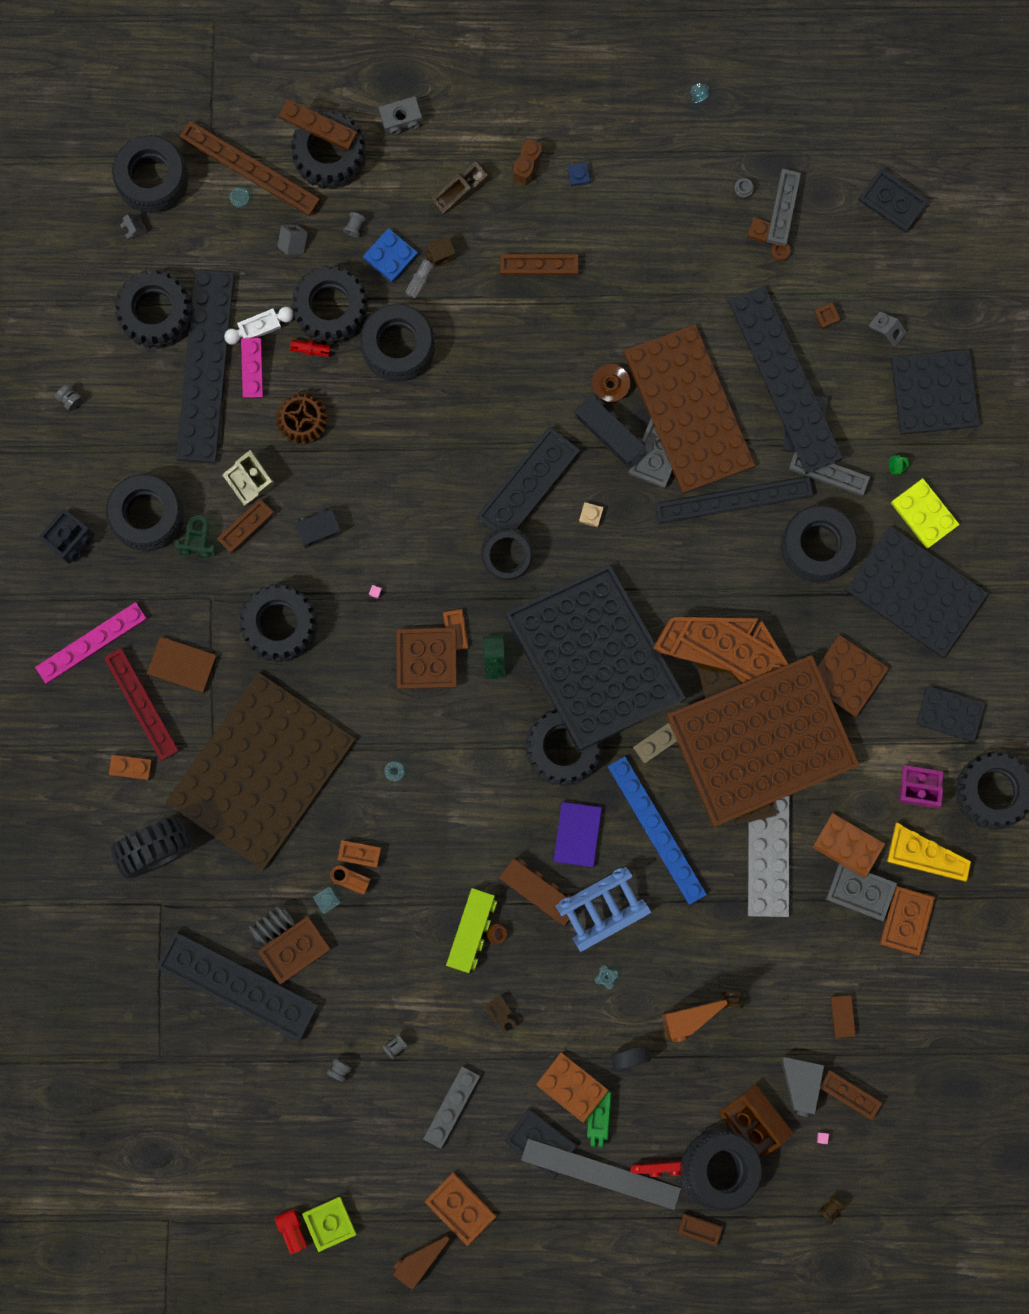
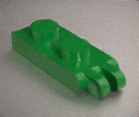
(599, 1122)

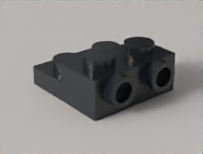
(67, 536)

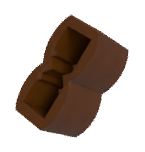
(525, 164)

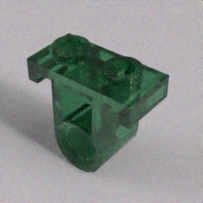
(196, 541)
(494, 657)

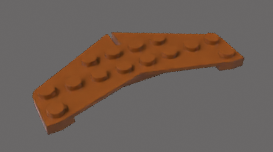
(722, 644)

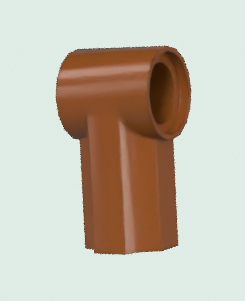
(352, 880)

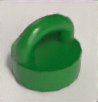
(896, 464)

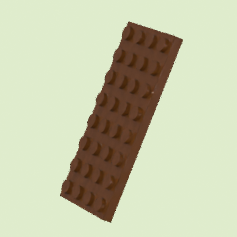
(689, 409)

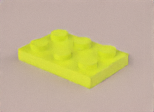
(925, 513)

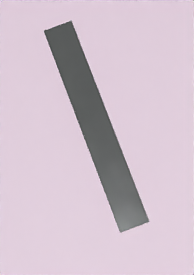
(601, 1174)

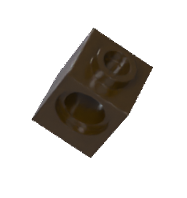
(440, 252)

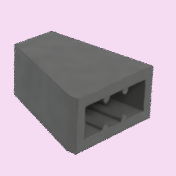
(803, 1084)

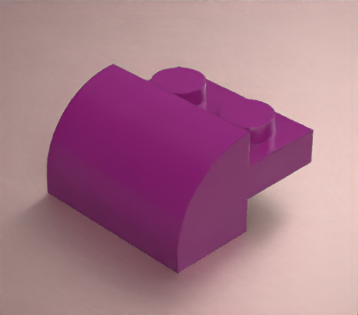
(921, 787)

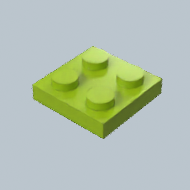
(329, 1224)

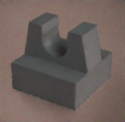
(134, 224)

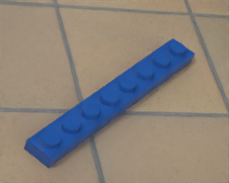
(656, 830)

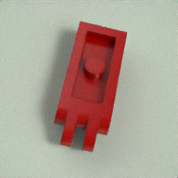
(655, 1169)

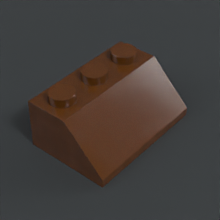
(756, 1120)

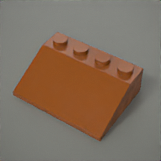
(687, 1021)

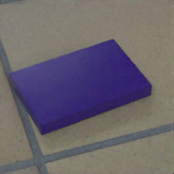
(577, 834)

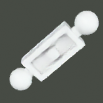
(259, 325)

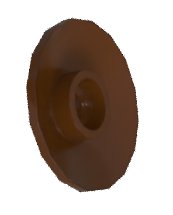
(614, 374)

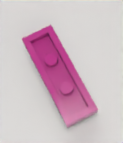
(252, 367)

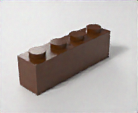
(534, 889)

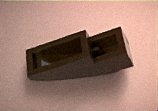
(461, 187)

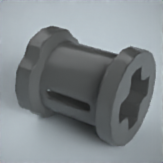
(354, 224)
(395, 1046)

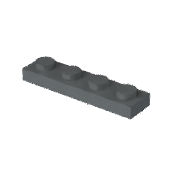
(783, 207)
(835, 476)
(451, 1107)

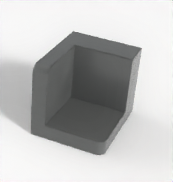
(292, 239)

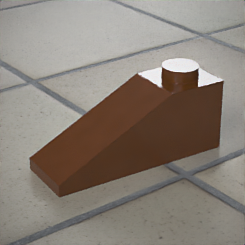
(416, 1264)

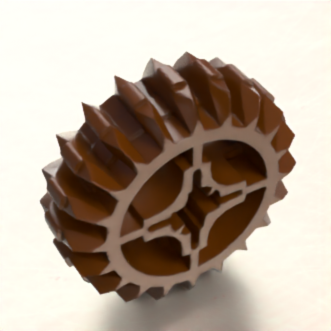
(294, 415)

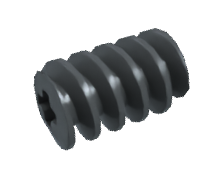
(271, 925)

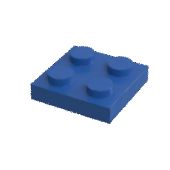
(390, 255)

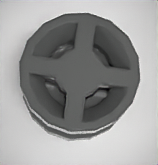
(339, 1070)

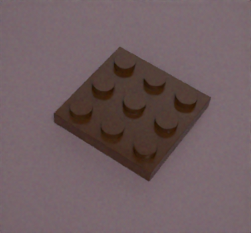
(426, 658)
(850, 675)

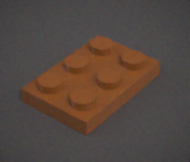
(848, 845)
(572, 1088)

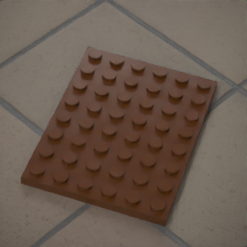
(762, 740)

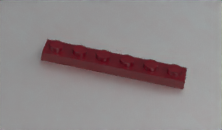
(141, 704)

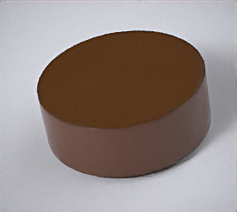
(780, 253)

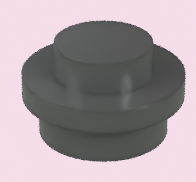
(744, 187)

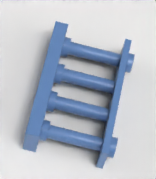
(618, 920)

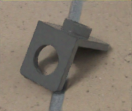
(887, 325)

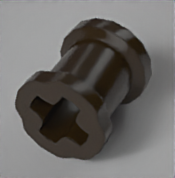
(831, 1209)

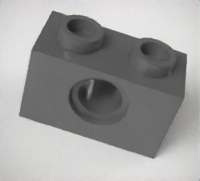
(406, 107)

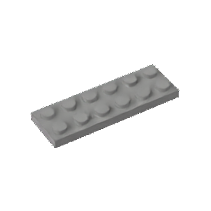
(769, 864)

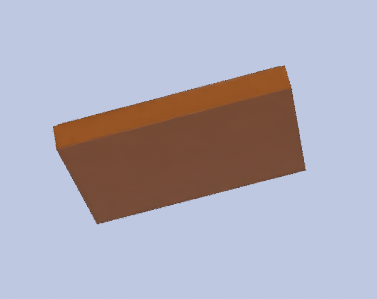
(907, 920)
(460, 1209)

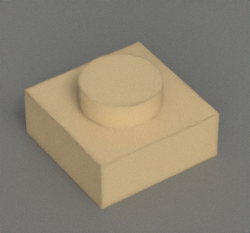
(591, 514)

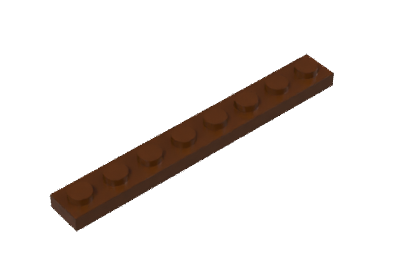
(249, 168)

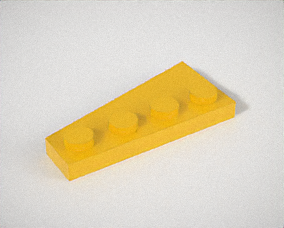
(919, 853)

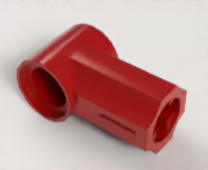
(289, 1226)

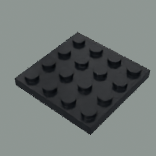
(934, 392)

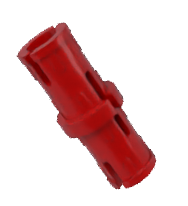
(310, 348)

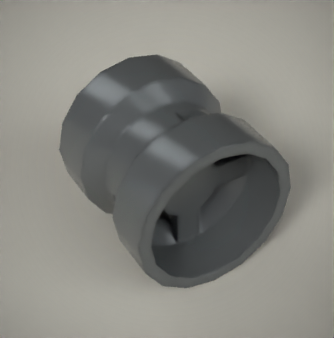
(68, 397)

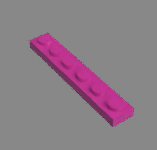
(91, 643)

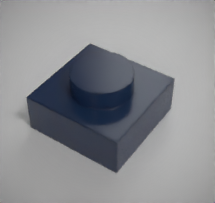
(578, 175)

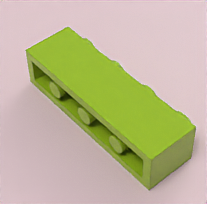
(470, 931)

